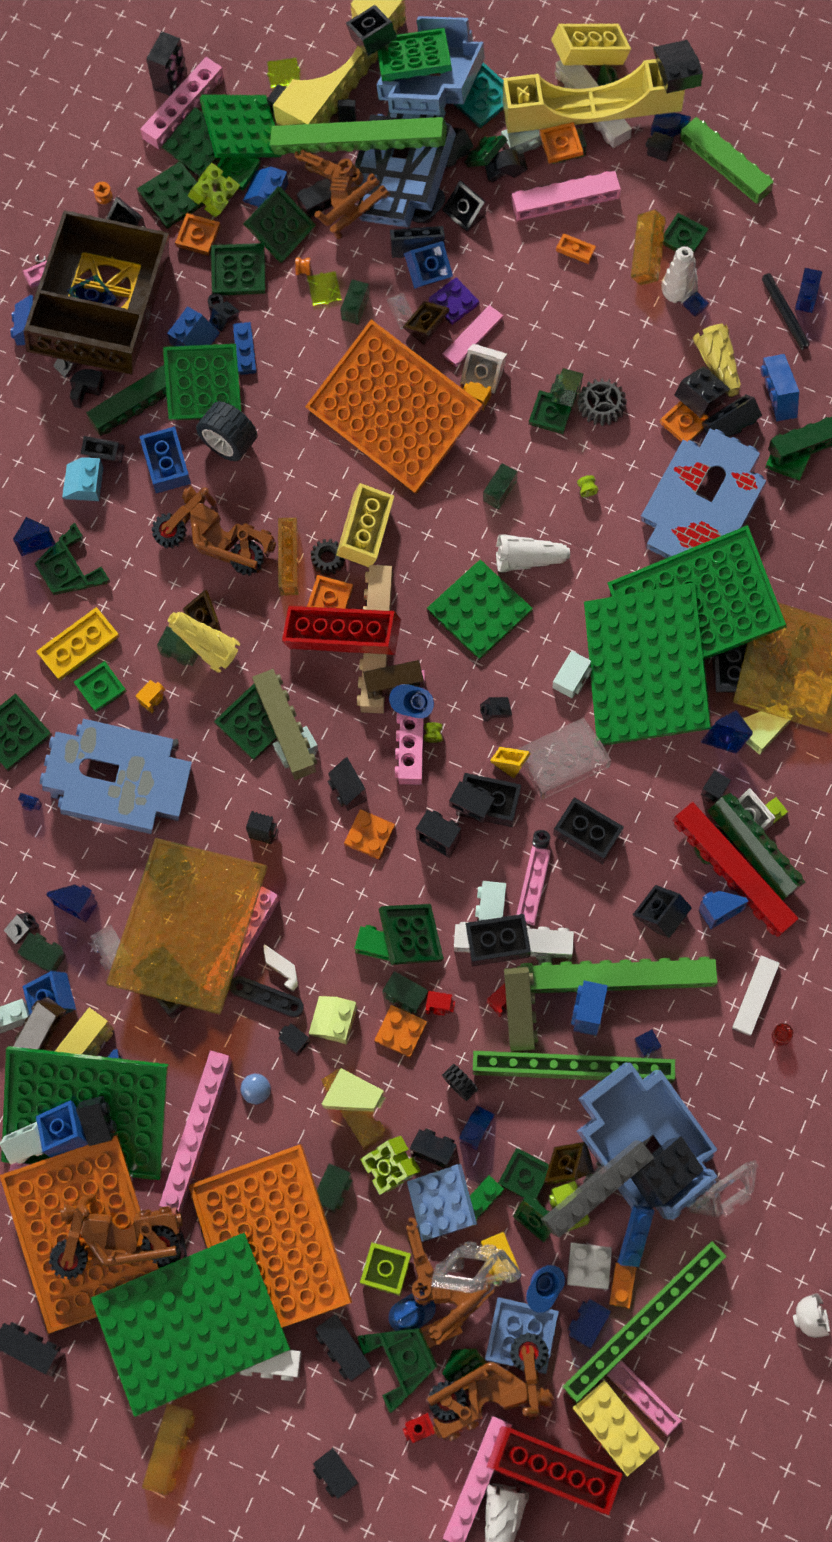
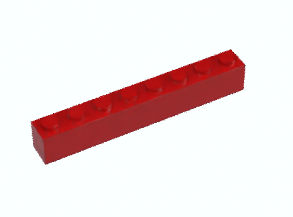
(734, 869)

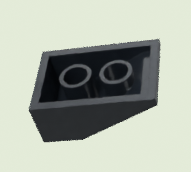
(678, 66)
(727, 669)

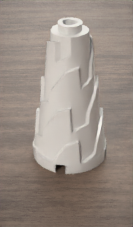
(681, 276)
(525, 552)
(504, 1512)

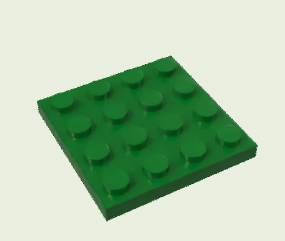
(415, 55)
(238, 125)
(199, 378)
(479, 609)

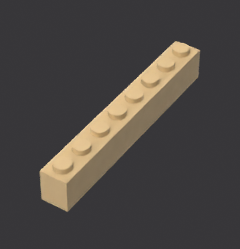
(378, 598)

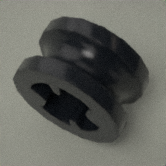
(213, 298)
(541, 834)

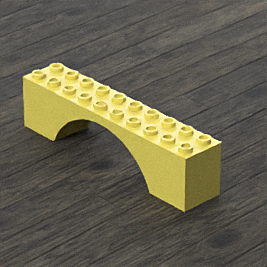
(317, 99)
(537, 104)

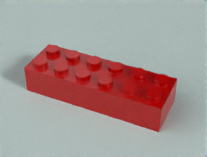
(341, 630)
(554, 1470)

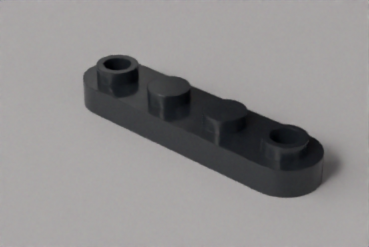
(266, 996)

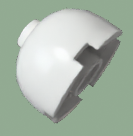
(812, 1317)

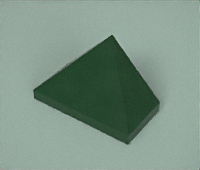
(607, 75)
(462, 1363)

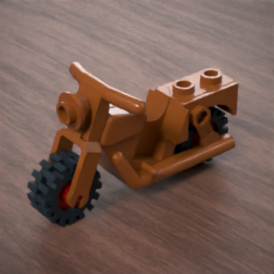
(210, 537)
(113, 1244)
(492, 1384)

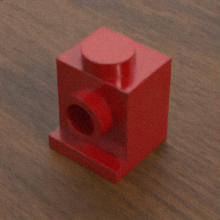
(497, 1000)
(439, 1003)
(427, 1428)

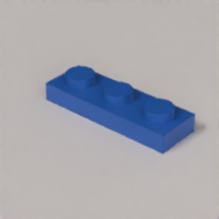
(244, 348)
(636, 1236)

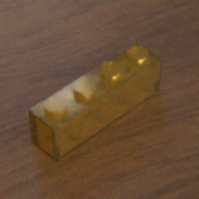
(648, 247)
(288, 556)
(360, 1122)
(167, 1450)

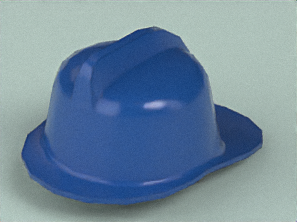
(411, 701)
(544, 1288)
(409, 1315)

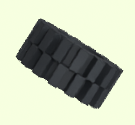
(322, 566)
(460, 1082)

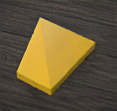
(510, 760)

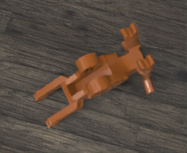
(343, 190)
(466, 1302)

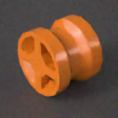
(102, 192)
(303, 266)

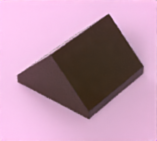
(426, 321)
(203, 611)
(569, 1163)

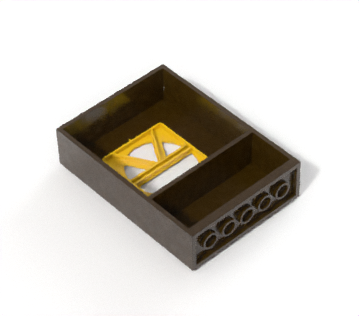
(87, 329)

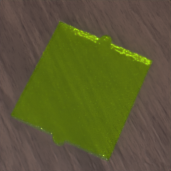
(283, 71)
(324, 288)

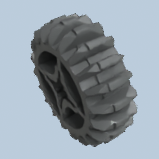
(603, 411)

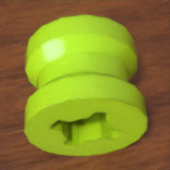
(587, 486)
(433, 732)

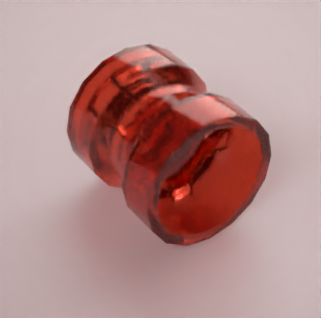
(785, 1031)

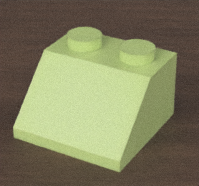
(333, 1019)

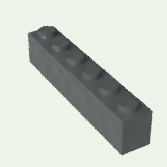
(597, 1188)

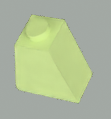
(765, 729)
(353, 1093)

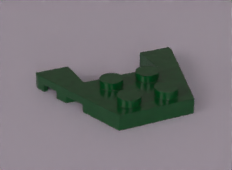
(61, 569)
(409, 1358)

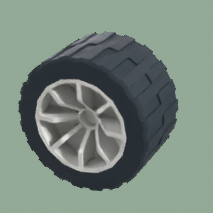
(226, 431)

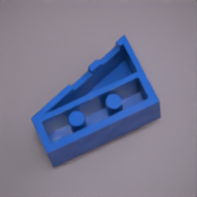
(781, 387)

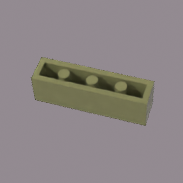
(519, 1008)

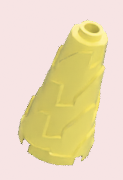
(718, 355)
(212, 645)

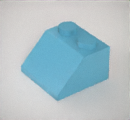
(83, 479)

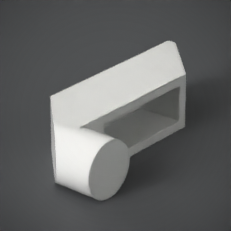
(282, 966)

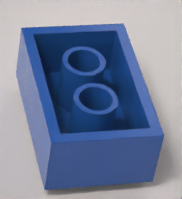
(165, 459)
(588, 1007)

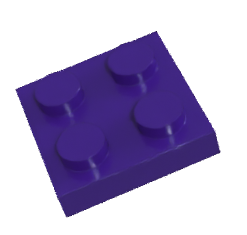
(456, 298)

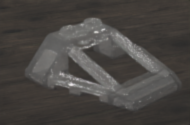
(746, 1174)
(504, 1268)

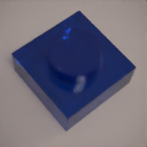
(695, 304)
(29, 802)
(647, 1043)

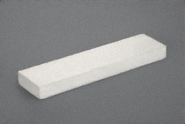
(755, 995)

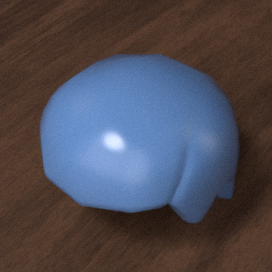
(255, 1088)

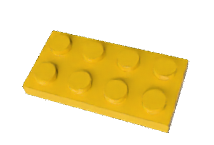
(77, 643)

